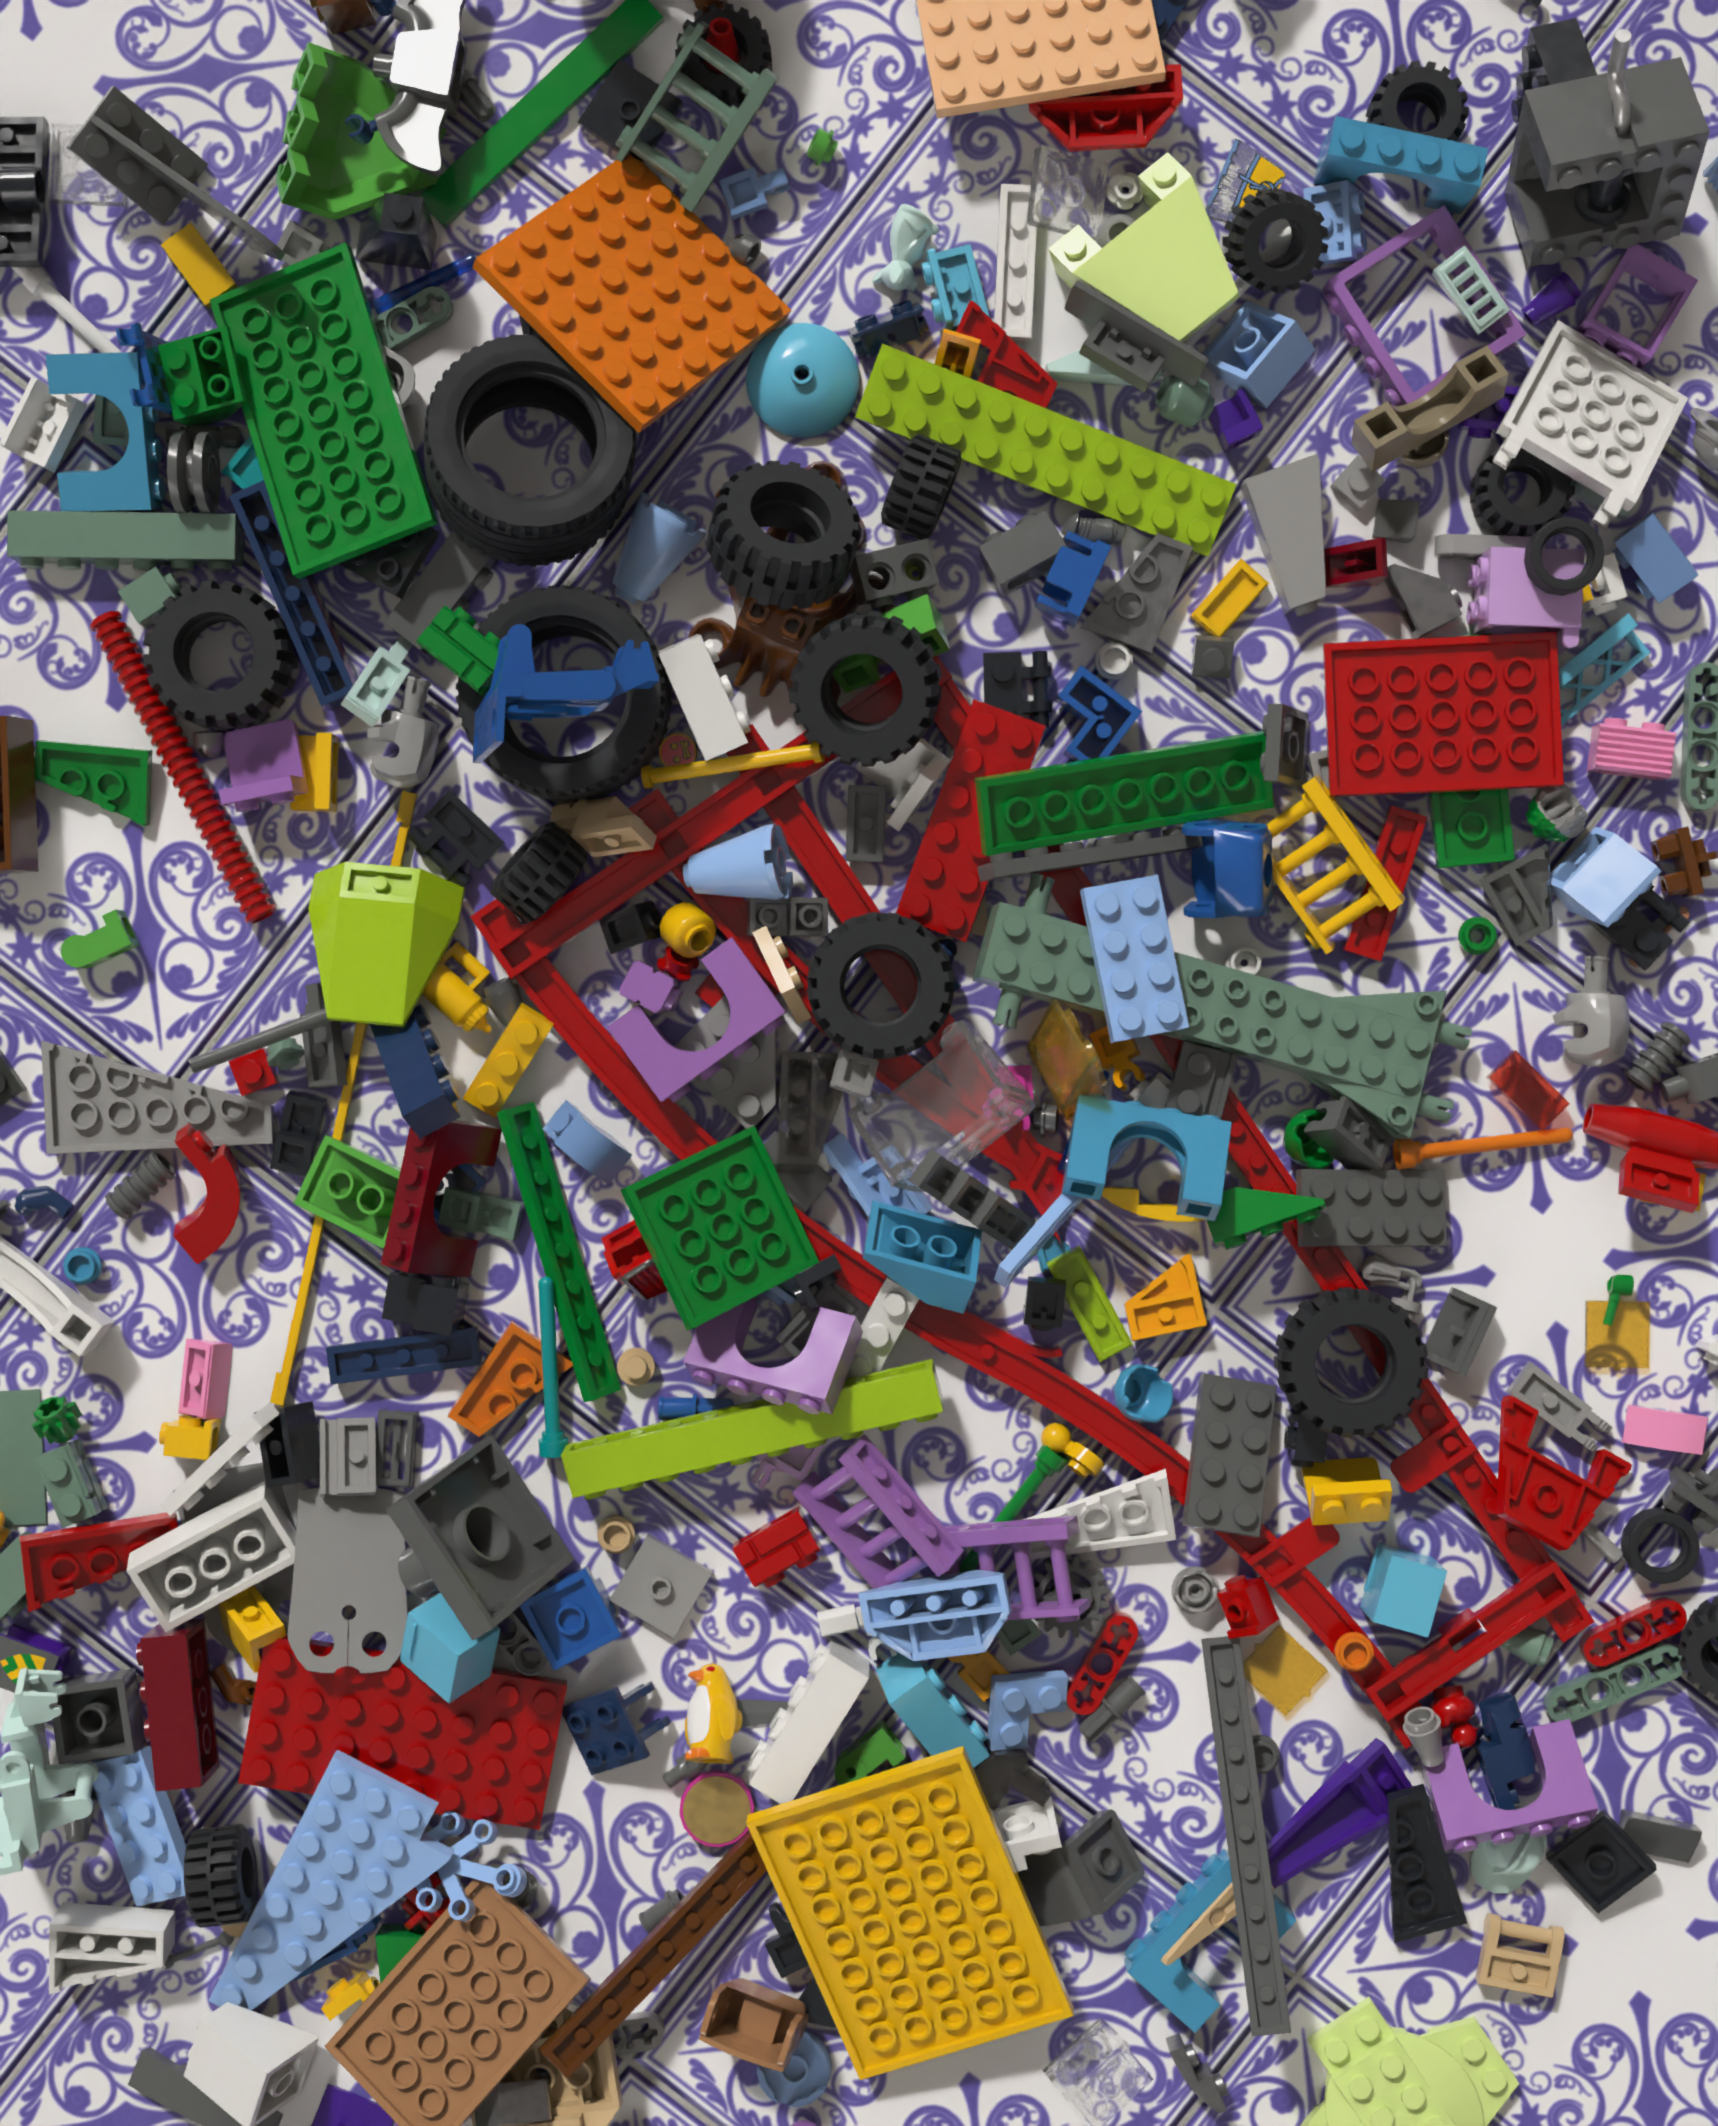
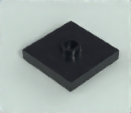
(621, 104)
(1601, 1861)

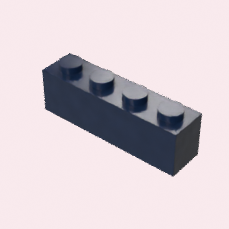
(418, 1073)

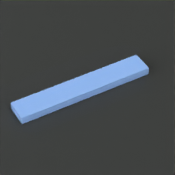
(1046, 1227)

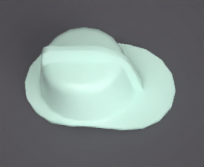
(1506, 1865)

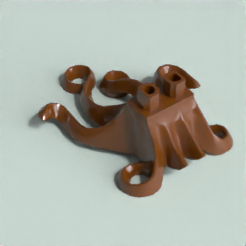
(772, 637)

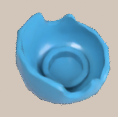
(1143, 1394)

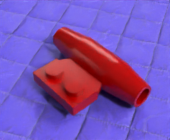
(1659, 1153)

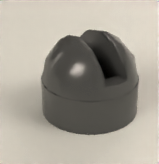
(745, 249)

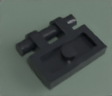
(1004, 684)
(464, 831)
(1638, 935)

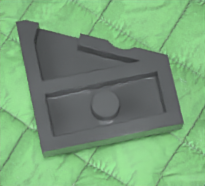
(1523, 894)

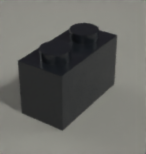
(293, 1447)

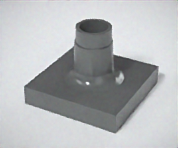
(477, 1538)

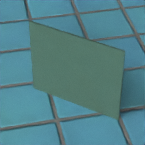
(20, 1480)

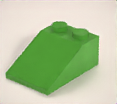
(350, 1189)

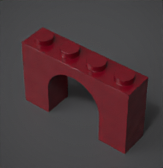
(412, 1236)

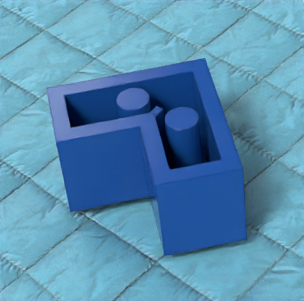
(1102, 711)

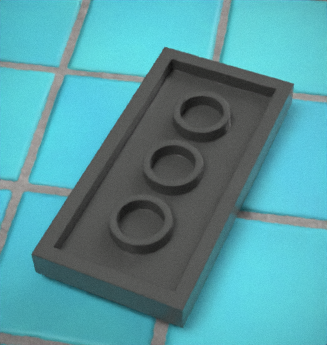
(1374, 1208)
(1229, 1455)

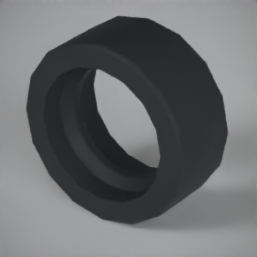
(1588, 538)
(1684, 1562)

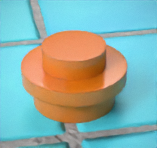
(1353, 1651)

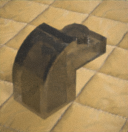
(1007, 1769)

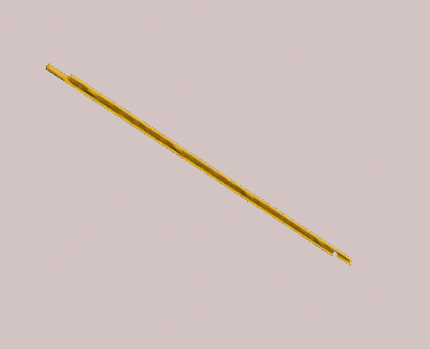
(282, 1379)

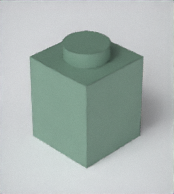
(148, 593)

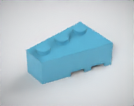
(928, 1708)

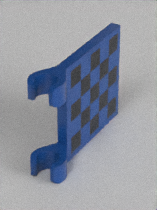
(155, 391)

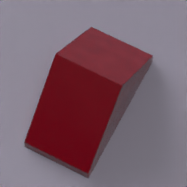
(1356, 564)

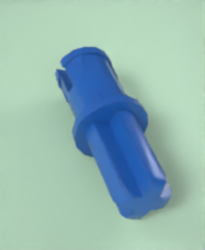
(678, 1407)

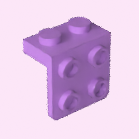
(264, 766)

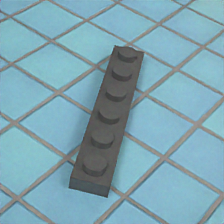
(1074, 855)

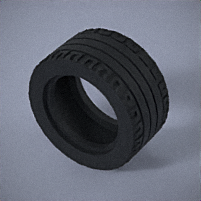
(510, 527)
(641, 728)

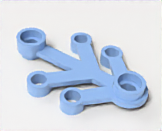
(458, 1866)

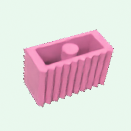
(1631, 750)

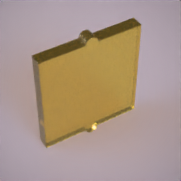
(1624, 1342)
(1282, 1670)

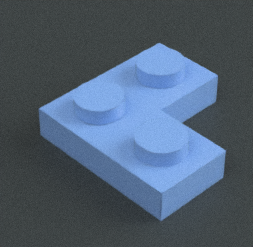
(1018, 1696)

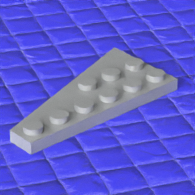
(121, 1107)

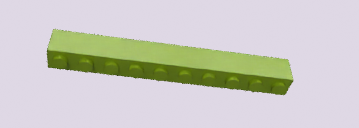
(749, 1430)

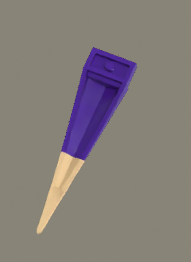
(1338, 1813)

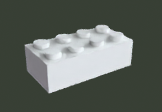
(213, 1556)
(809, 1722)

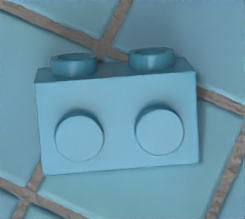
(954, 283)

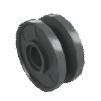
(193, 472)

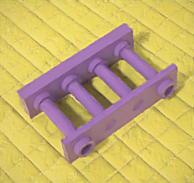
(899, 1504)
(1019, 1536)

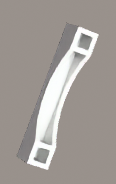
(51, 1301)

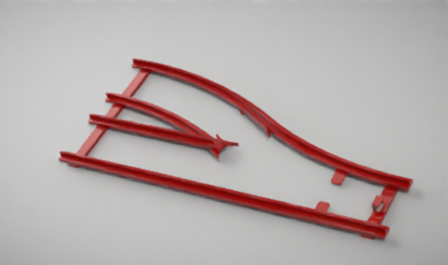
(967, 1336)

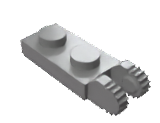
(1556, 1404)

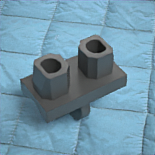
(1700, 1491)

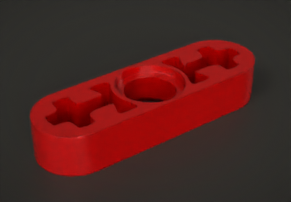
(1654, 1612)
(1123, 1643)

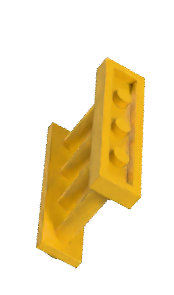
(1360, 861)

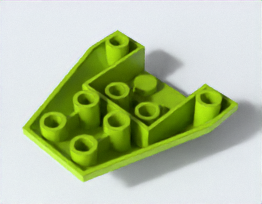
(379, 938)

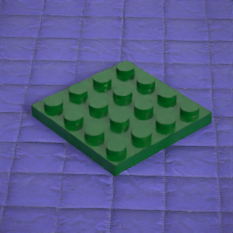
(720, 1227)

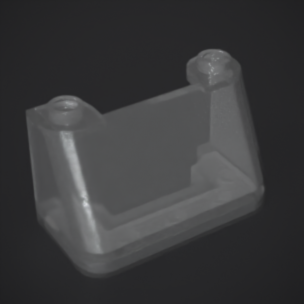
(948, 1106)

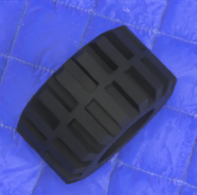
(749, 38)
(1428, 87)
(1303, 249)
(921, 487)
(1504, 516)
(539, 872)
(1697, 1650)
(220, 1875)

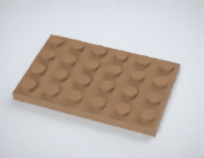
(458, 2012)

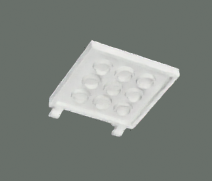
(1591, 419)

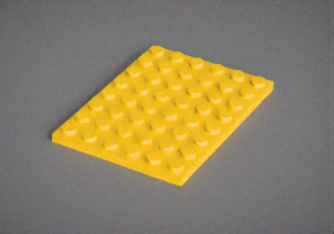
(911, 1913)

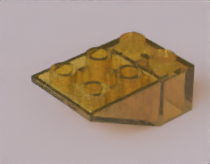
(1065, 1059)

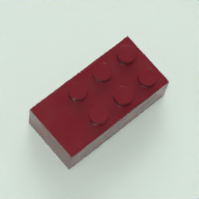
(179, 1705)

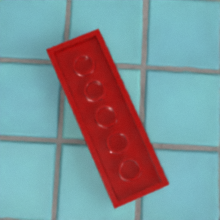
(944, 879)

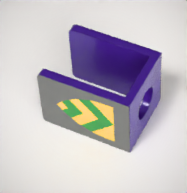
(29, 1650)

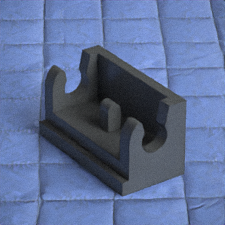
(1350, 1135)
(798, 1329)
(1459, 1331)

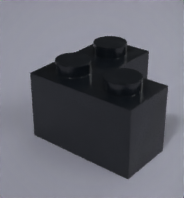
(426, 1301)

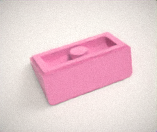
(205, 1379)

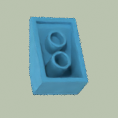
(924, 1254)

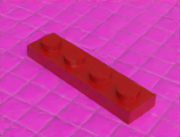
(1396, 853)

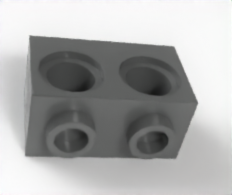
(890, 565)

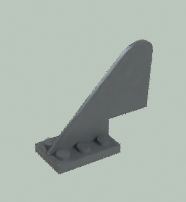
(153, 166)

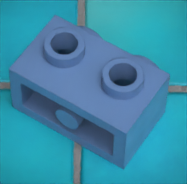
(1654, 558)

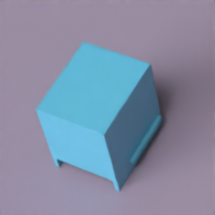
(1403, 1589)
(443, 1652)

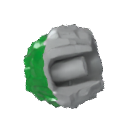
(1556, 814)

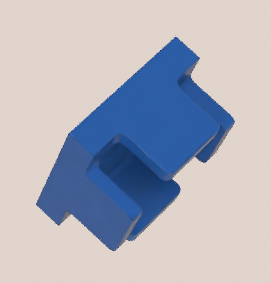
(1072, 578)
(571, 1616)

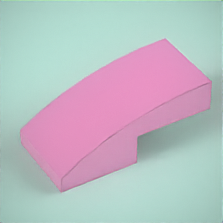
(1665, 1429)

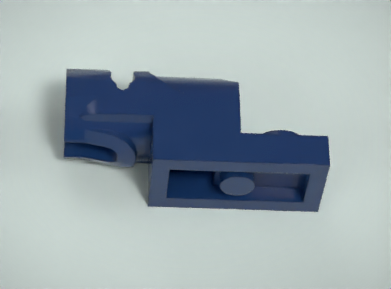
(1505, 1750)

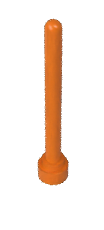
(1409, 1152)

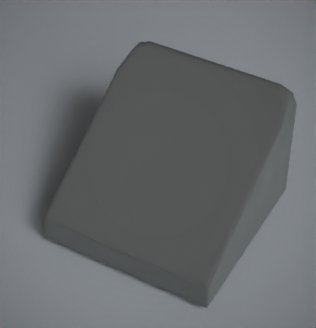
(1396, 520)

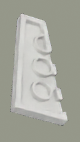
(1117, 1517)

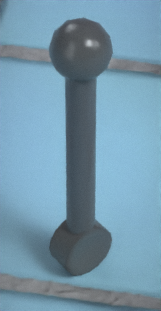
(223, 1939)

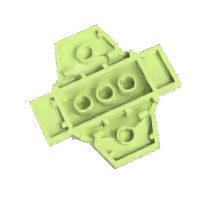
(1407, 2078)

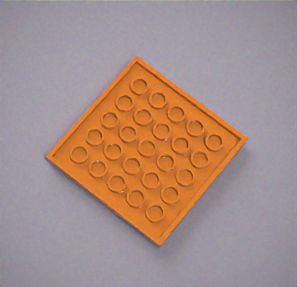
(632, 290)

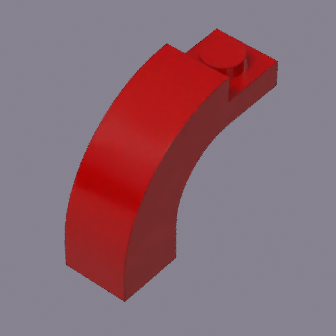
(214, 1219)

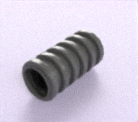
(1657, 1057)
(140, 1185)

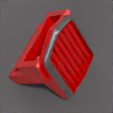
(632, 1262)

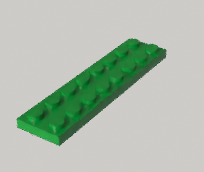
(1122, 793)

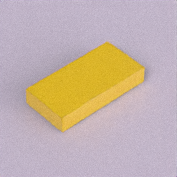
(198, 264)
(1229, 599)

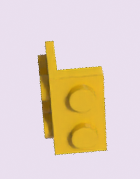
(1346, 1491)

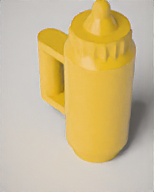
(454, 996)

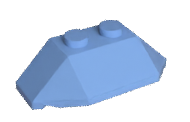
(938, 1614)

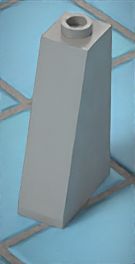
(1289, 527)

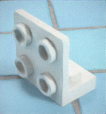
(908, 779)

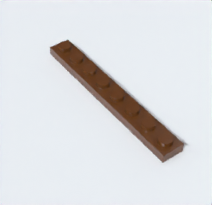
(654, 1957)

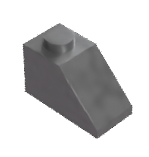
(1422, 600)

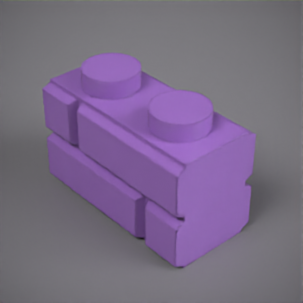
(651, 988)

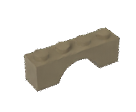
(1464, 391)

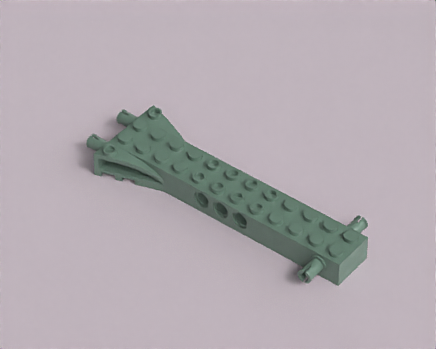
(1345, 1045)

